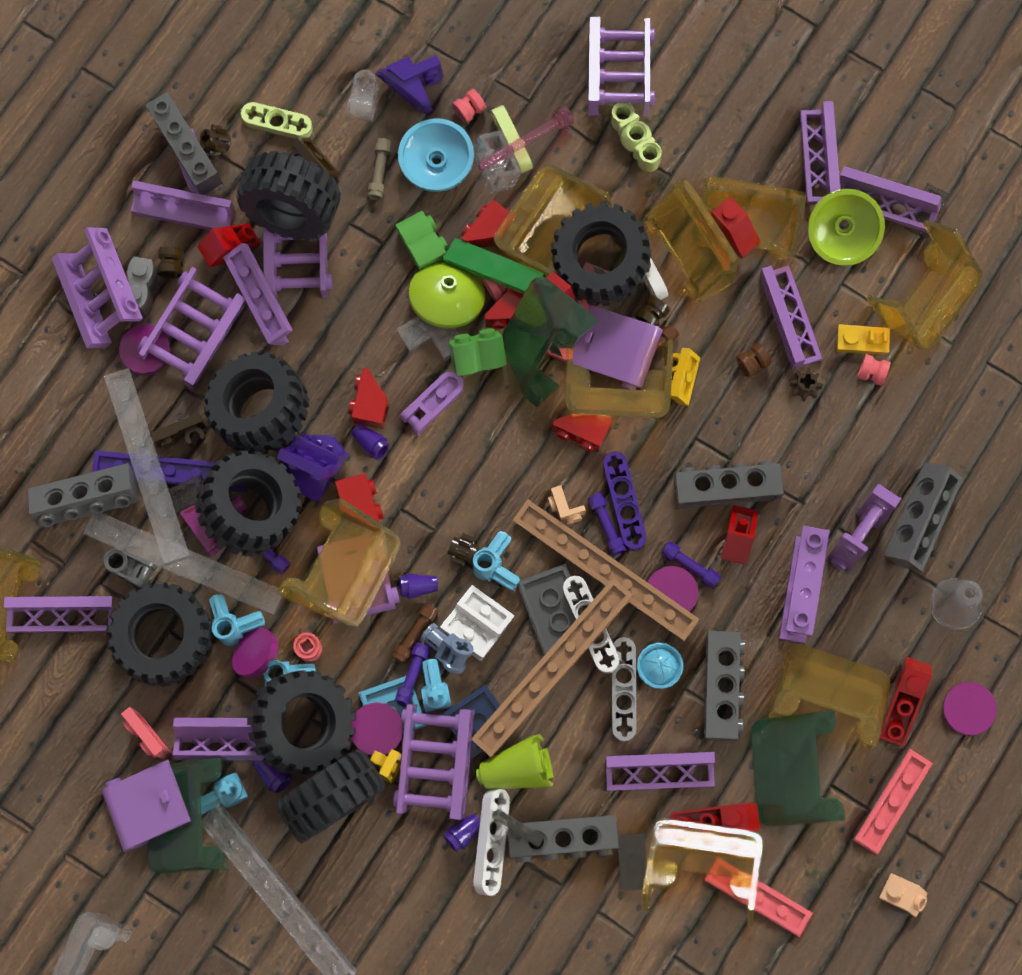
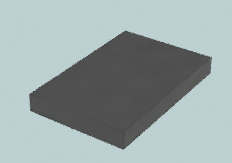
(548, 605)

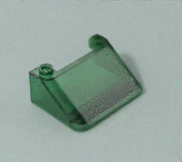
(540, 319)
(789, 770)
(182, 847)

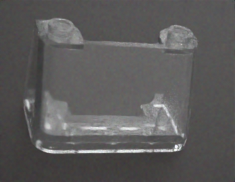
(89, 933)

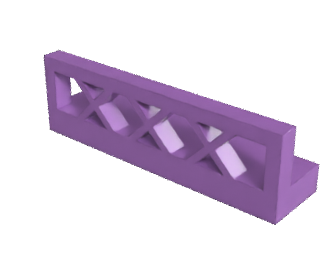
(829, 151)
(895, 194)
(181, 206)
(258, 295)
(784, 319)
(54, 604)
(213, 730)
(660, 760)

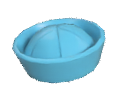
(660, 665)

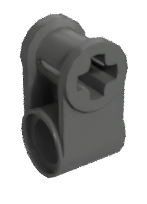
(134, 569)

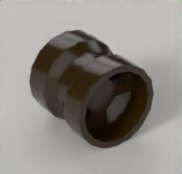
(170, 262)
(653, 311)

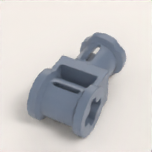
(448, 648)

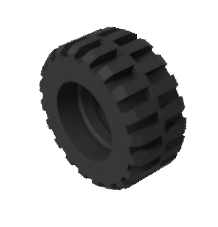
(288, 195)
(595, 222)
(242, 380)
(265, 478)
(131, 614)
(334, 715)
(330, 795)

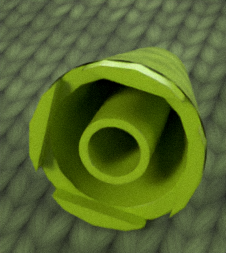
(518, 767)

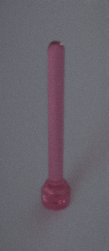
(561, 119)

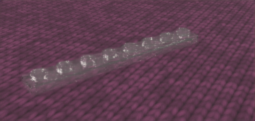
(147, 467)
(197, 568)
(276, 893)

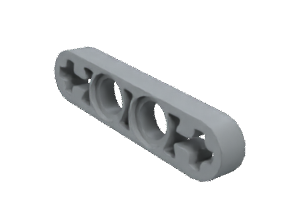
(627, 689)

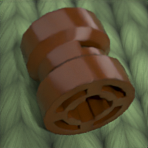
(753, 360)

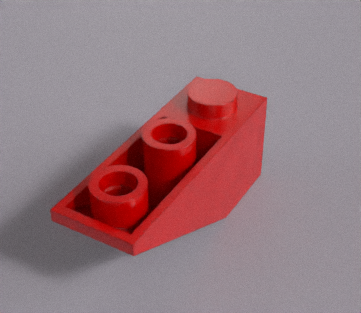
(905, 700)
(735, 816)

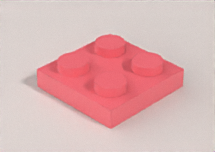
(140, 728)

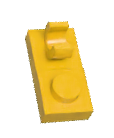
(863, 339)
(684, 375)
(388, 765)

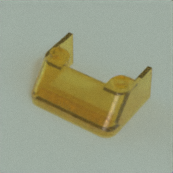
(938, 295)
(649, 402)
(707, 851)

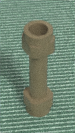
(376, 188)

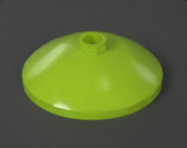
(858, 238)
(444, 304)

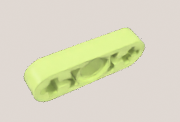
(257, 122)
(505, 124)

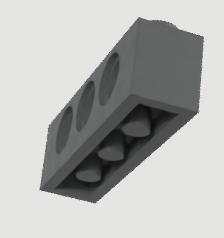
(184, 144)
(83, 495)
(689, 496)
(923, 516)
(714, 727)
(604, 827)

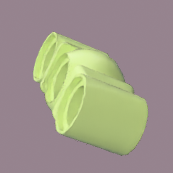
(639, 147)

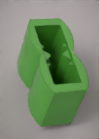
(421, 240)
(477, 352)

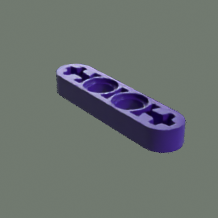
(626, 500)

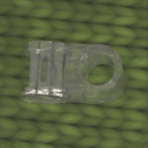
(363, 99)

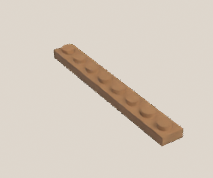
(604, 568)
(552, 667)

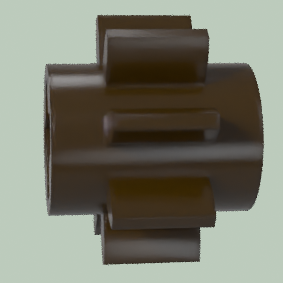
(215, 140)
(799, 386)
(463, 550)

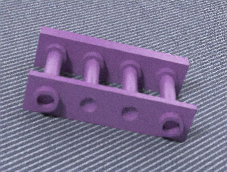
(599, 76)
(274, 259)
(79, 294)
(204, 349)
(872, 514)
(804, 585)
(456, 776)

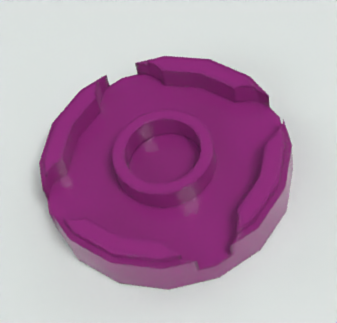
(130, 354)
(676, 585)
(254, 653)
(969, 709)
(377, 728)

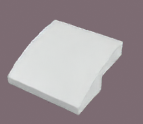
(477, 621)

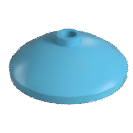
(431, 141)

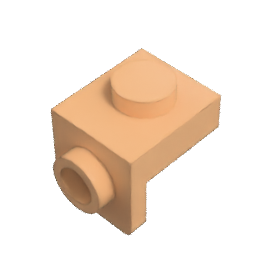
(558, 503)
(904, 895)

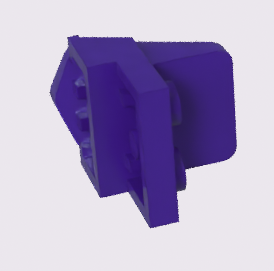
(409, 80)
(313, 462)

